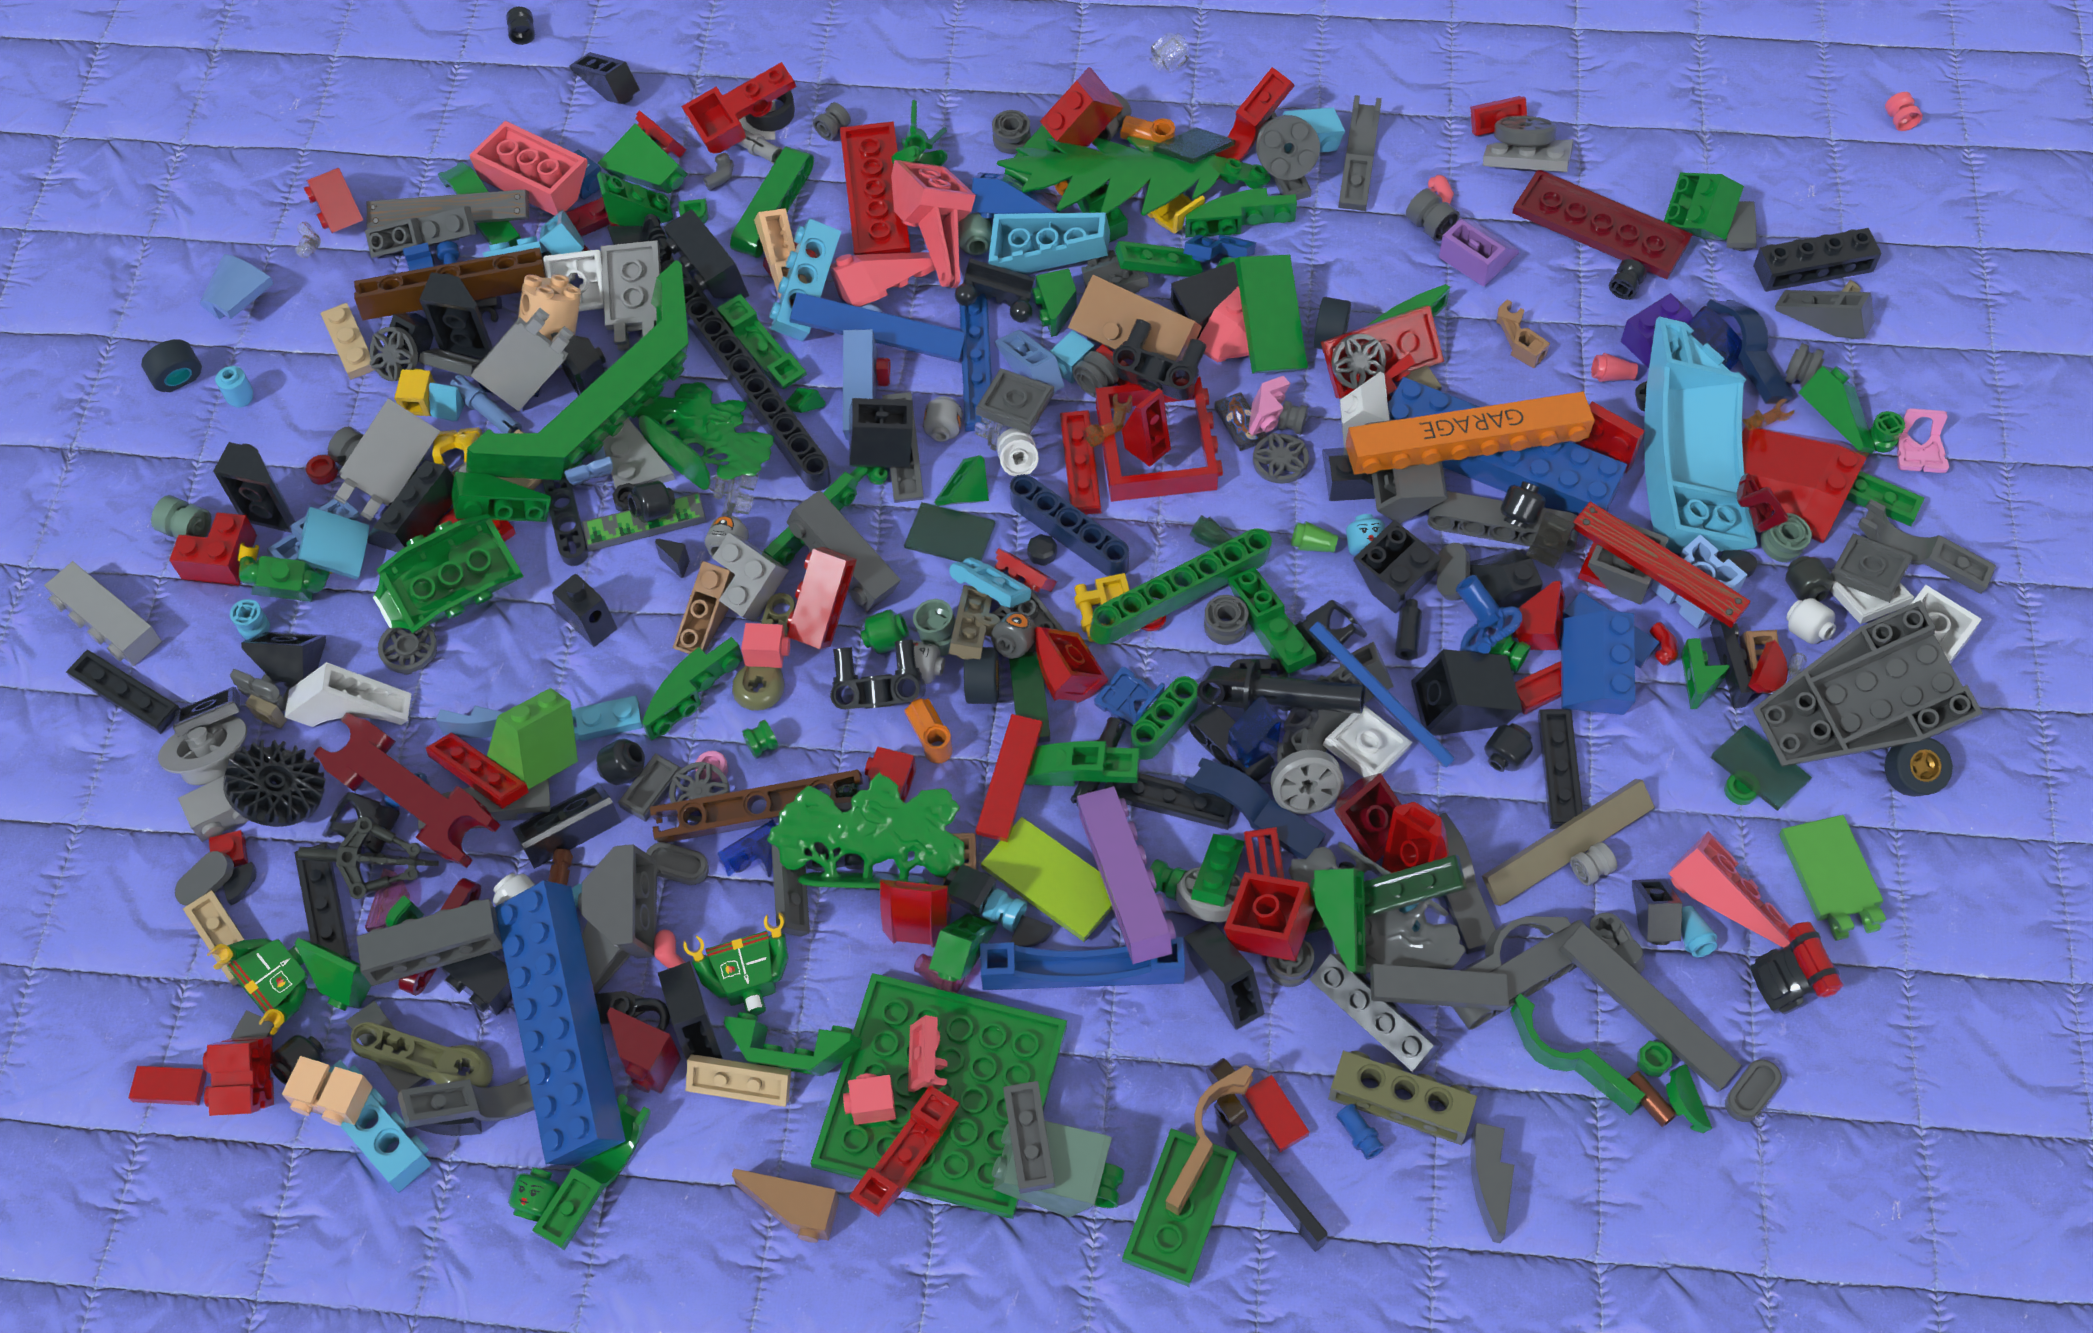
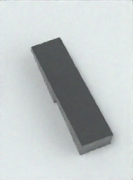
(905, 481)

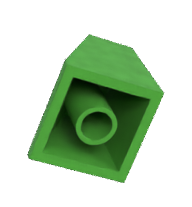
(535, 738)

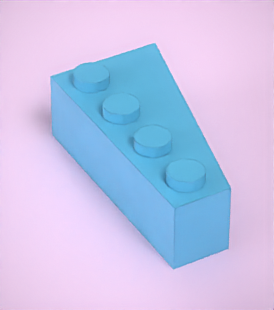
(1047, 240)

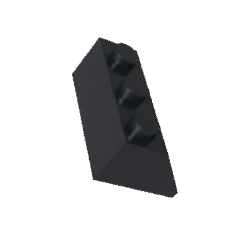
(704, 256)
(454, 317)
(252, 487)
(415, 508)

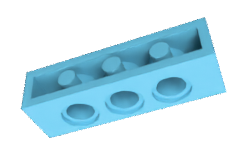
(821, 240)
(397, 1166)

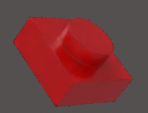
(232, 845)

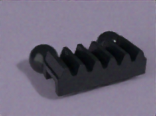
(997, 283)

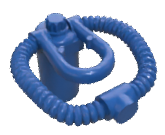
(1487, 614)

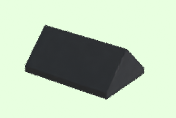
(567, 824)

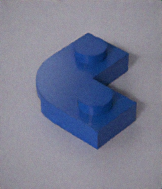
(1205, 248)

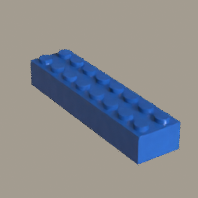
(1564, 471)
(559, 1024)

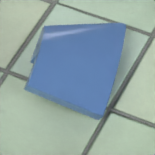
(233, 287)

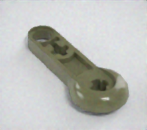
(770, 677)
(423, 1056)

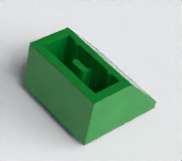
(1704, 204)

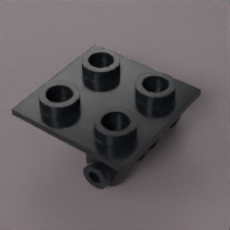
(649, 231)

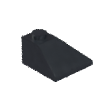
(582, 363)
(1341, 480)
(1508, 577)
(285, 655)

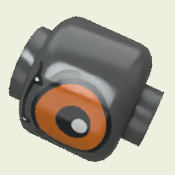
(1013, 635)

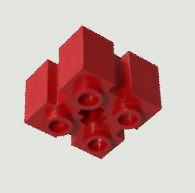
(239, 1075)

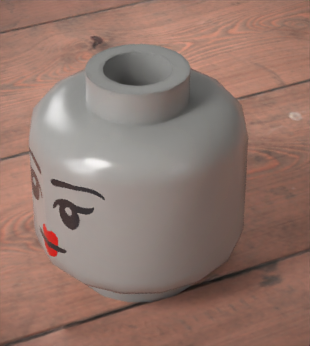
(928, 660)

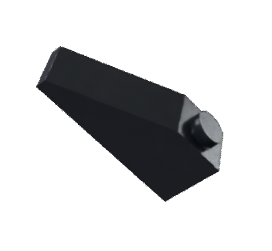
(607, 77)

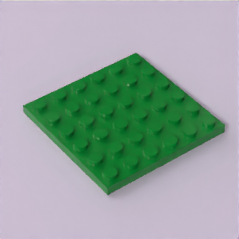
(984, 1051)

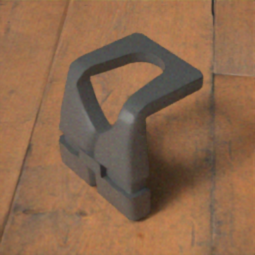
(261, 688)

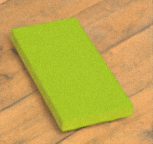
(1050, 878)

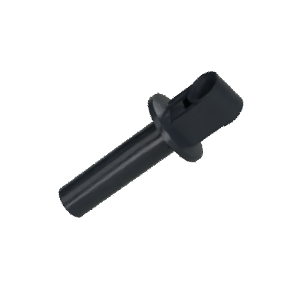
(1244, 686)

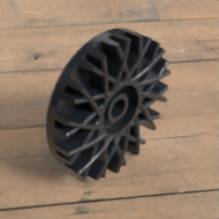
(273, 784)

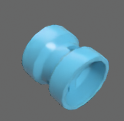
(249, 618)
(1004, 909)

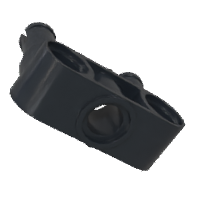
(1155, 370)
(878, 689)

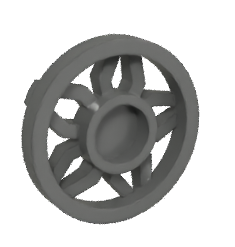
(392, 352)
(1357, 360)
(1280, 458)
(407, 647)
(698, 787)

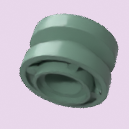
(1786, 540)

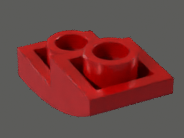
(1397, 372)

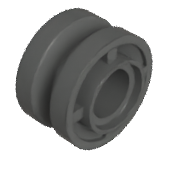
(1010, 131)
(1804, 365)
(1094, 373)
(1225, 631)

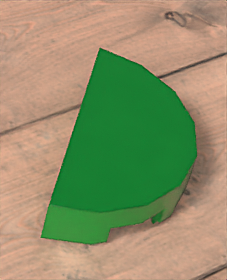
(1686, 1099)

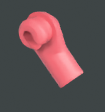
(1442, 187)

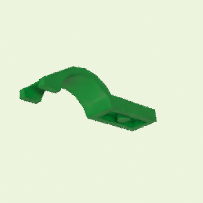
(466, 181)
(1584, 1062)
(588, 1181)

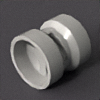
(1593, 863)

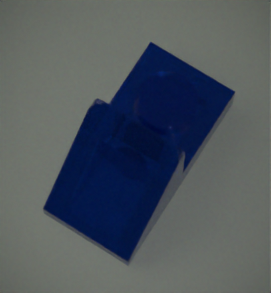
(751, 847)

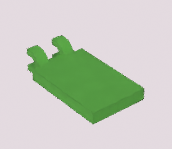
(1834, 874)

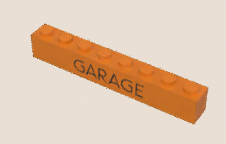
(1469, 433)

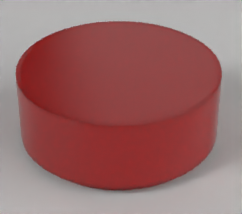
(321, 469)

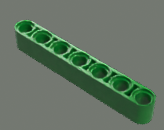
(1172, 596)

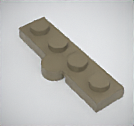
(972, 624)

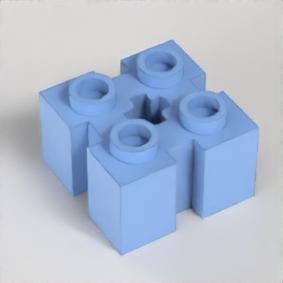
(1703, 556)

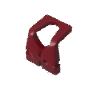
(1758, 503)

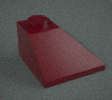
(1367, 813)

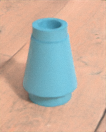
(1696, 934)

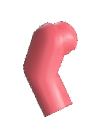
(666, 949)

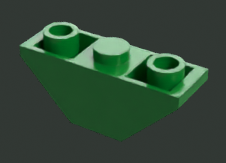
(630, 203)

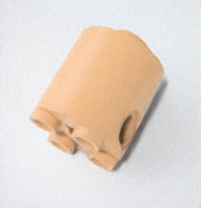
(553, 296)

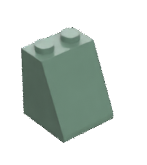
(1077, 1169)

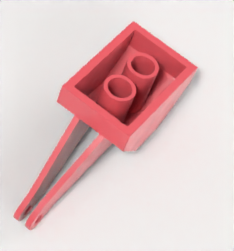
(936, 203)

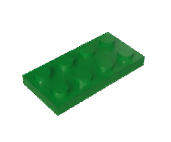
(1169, 1242)

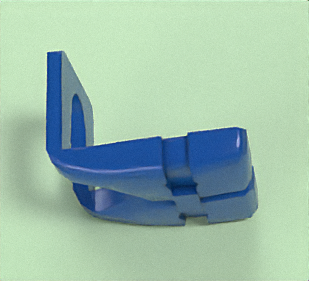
(1123, 693)

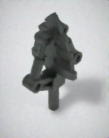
(349, 857)

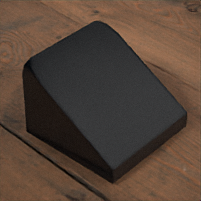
(673, 555)

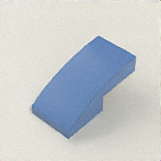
(477, 725)

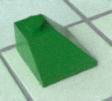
(334, 975)

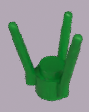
(917, 136)

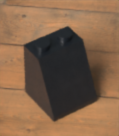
(1465, 692)

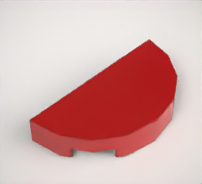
(1770, 670)

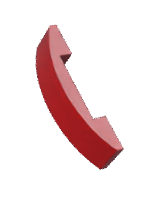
(907, 1152)

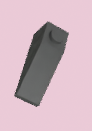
(1830, 311)

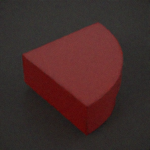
(883, 368)

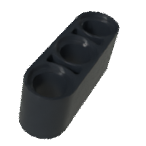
(1212, 732)

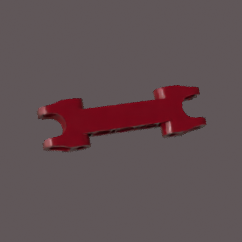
(444, 817)

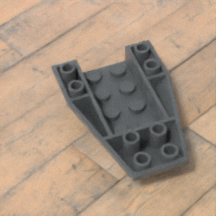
(1868, 693)

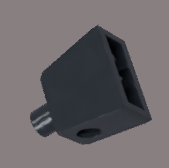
(576, 602)

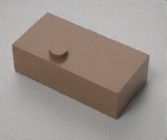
(1110, 312)

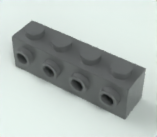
(822, 525)
(429, 942)

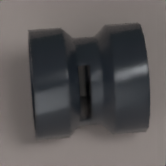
(520, 25)
(1628, 278)

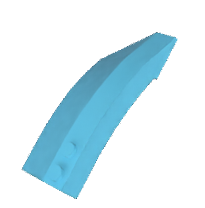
(1694, 443)

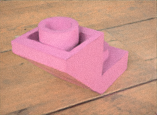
(1267, 405)

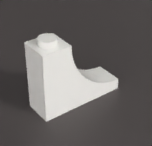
(334, 691)

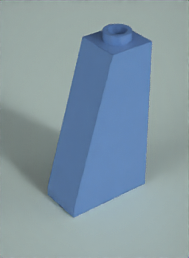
(859, 369)

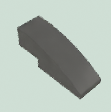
(1491, 1178)

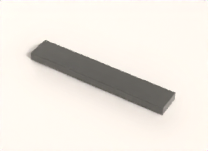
(1650, 1007)

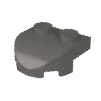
(1109, 270)

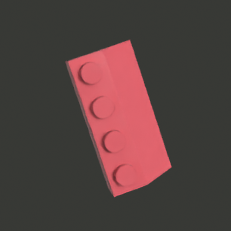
(525, 161)

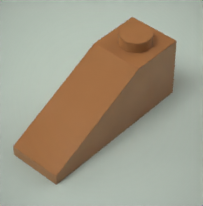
(798, 1205)

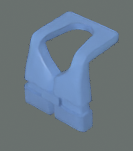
(599, 468)

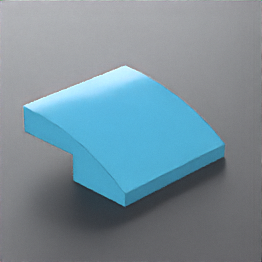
(333, 543)

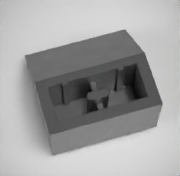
(1409, 490)

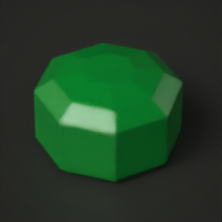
(1654, 1058)

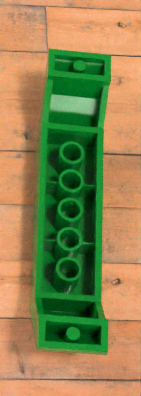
(600, 407)

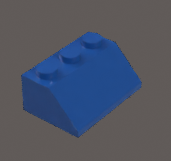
(1598, 662)

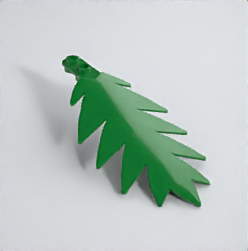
(1126, 172)

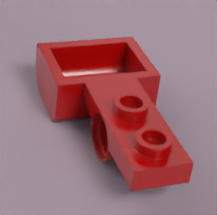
(718, 115)

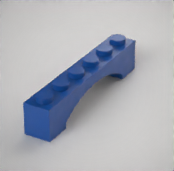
(1020, 967)

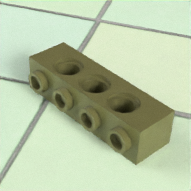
(1414, 1112)

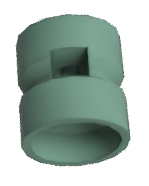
(178, 517)
(935, 623)

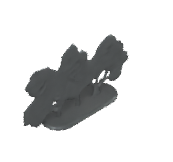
(1390, 934)

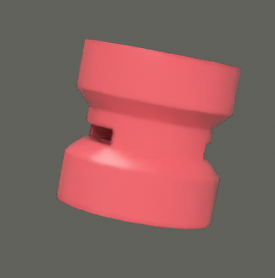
(1903, 110)

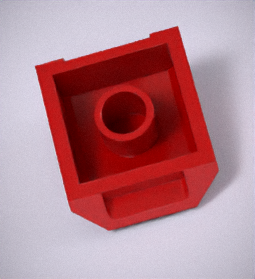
(1067, 665)
(1414, 838)
(914, 911)

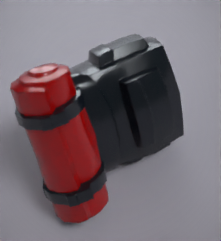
(1796, 971)

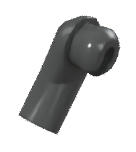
(723, 172)

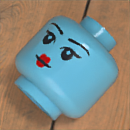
(1362, 532)

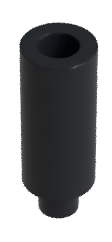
(1408, 631)

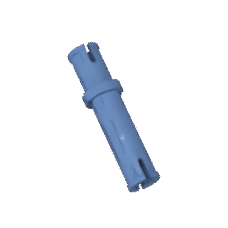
(477, 399)

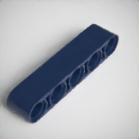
(1063, 514)

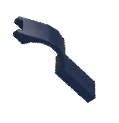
(1754, 351)
(1252, 800)

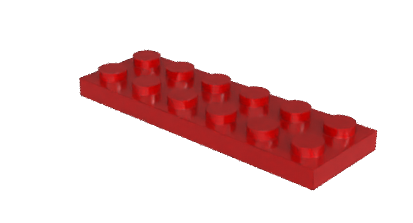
(869, 189)

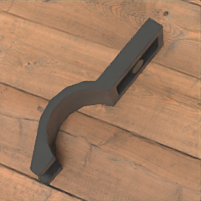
(1359, 155)
(1932, 551)
(1467, 906)
(1492, 950)
(464, 1100)

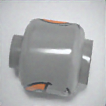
(942, 418)
(719, 530)

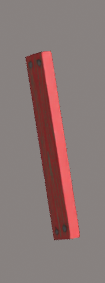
(1661, 564)

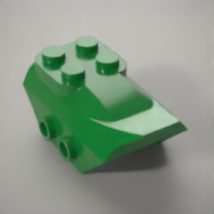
(444, 573)

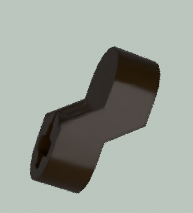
(1227, 1107)

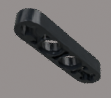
(566, 514)

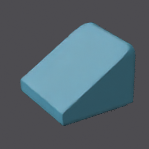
(445, 402)

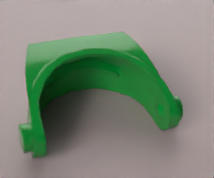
(913, 154)

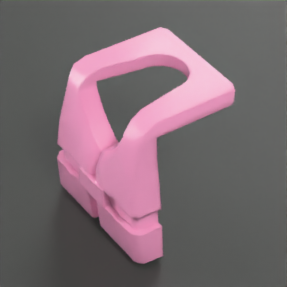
(1929, 455)

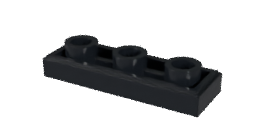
(1731, 654)

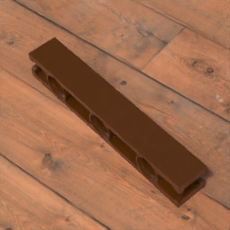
(481, 276)
(733, 809)

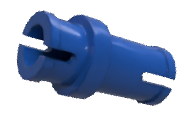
(1363, 1136)

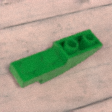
(1240, 208)
(1270, 622)
(679, 691)
(1083, 761)

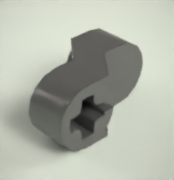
(1613, 932)

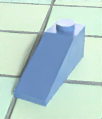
(1030, 359)

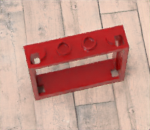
(1165, 482)

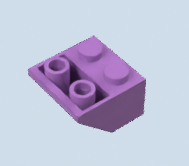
(1475, 251)

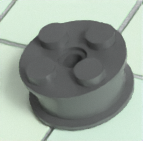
(1304, 148)

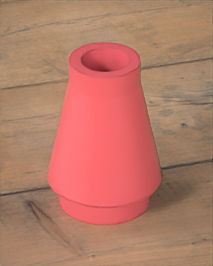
(1611, 368)

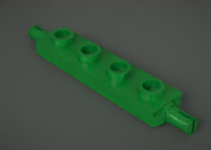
(840, 494)

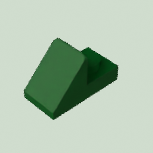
(1699, 677)

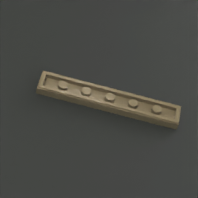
(1566, 841)

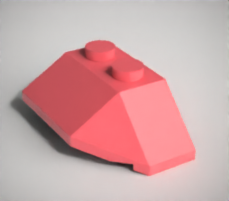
(1226, 330)

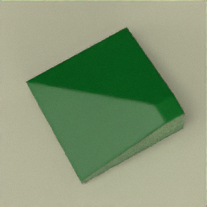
(805, 400)

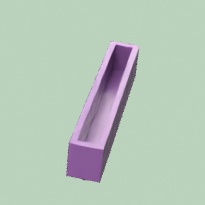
(1125, 876)

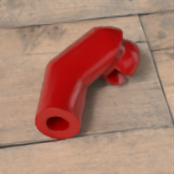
(1668, 643)

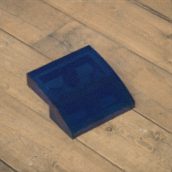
(1716, 332)

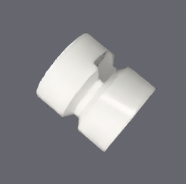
(1017, 452)

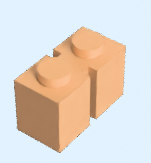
(335, 1094)

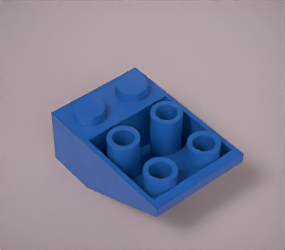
(1004, 196)

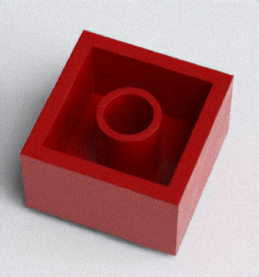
(1270, 916)

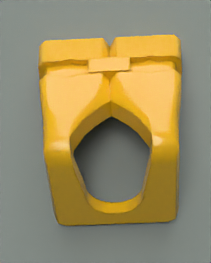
(1173, 214)
(452, 439)

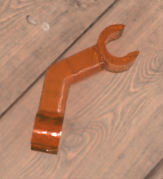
(1769, 417)
(1098, 433)

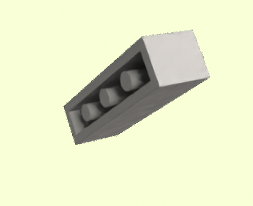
(102, 613)

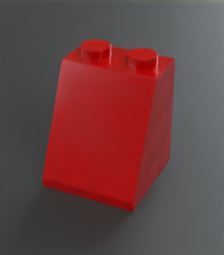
(1082, 111)

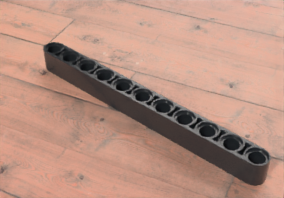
(754, 387)

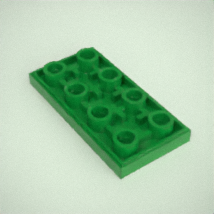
(1271, 313)

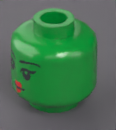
(532, 1193)

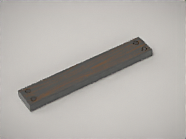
(484, 207)

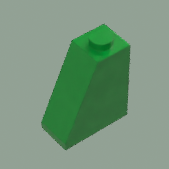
(643, 162)

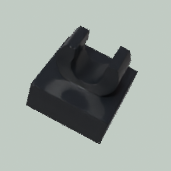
(490, 305)

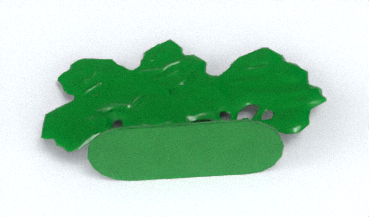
(707, 425)
(875, 829)

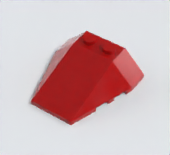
(1803, 472)

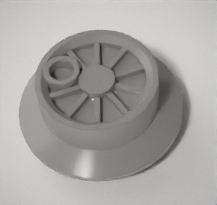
(204, 751)

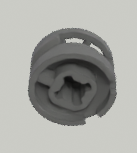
(1291, 973)

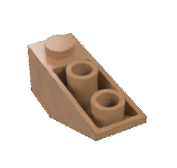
(703, 609)

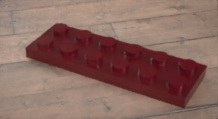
(1602, 223)

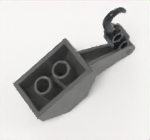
(621, 922)

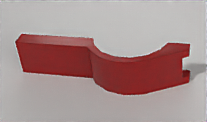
(1255, 112)

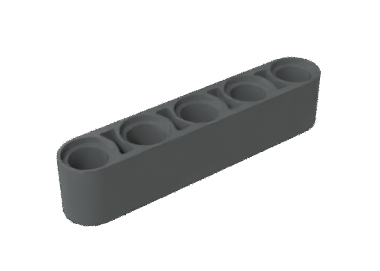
(1483, 519)
(1527, 973)

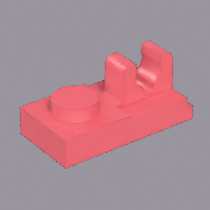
(922, 1059)

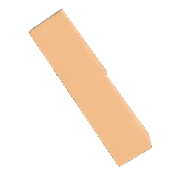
(777, 243)

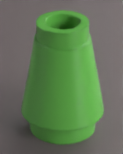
(1313, 538)

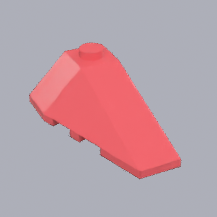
(866, 277)
(1711, 878)

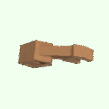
(1510, 323)

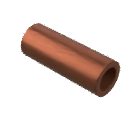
(1653, 1101)

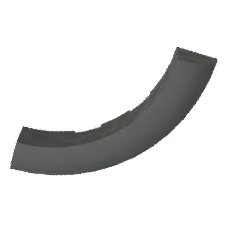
(1309, 727)

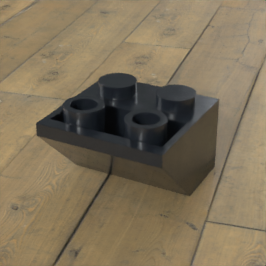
(880, 433)
(1396, 566)

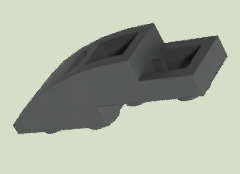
(432, 229)

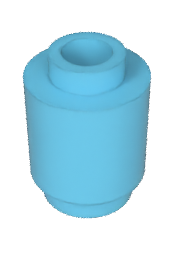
(234, 386)

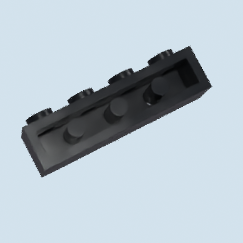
(1817, 259)

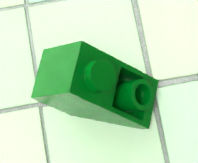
(1057, 298)

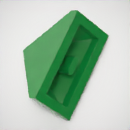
(966, 484)

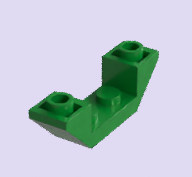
(830, 1047)

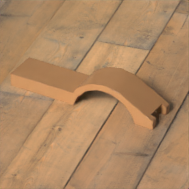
(1232, 1084)

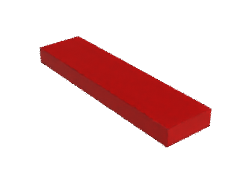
(1080, 462)
(477, 770)
(1009, 778)

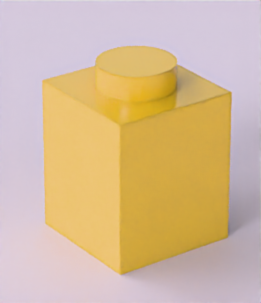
(413, 391)

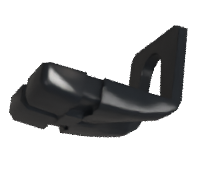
(1323, 616)
(365, 807)

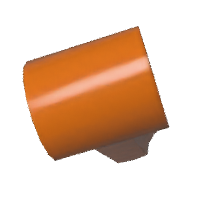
(1155, 131)
(929, 730)

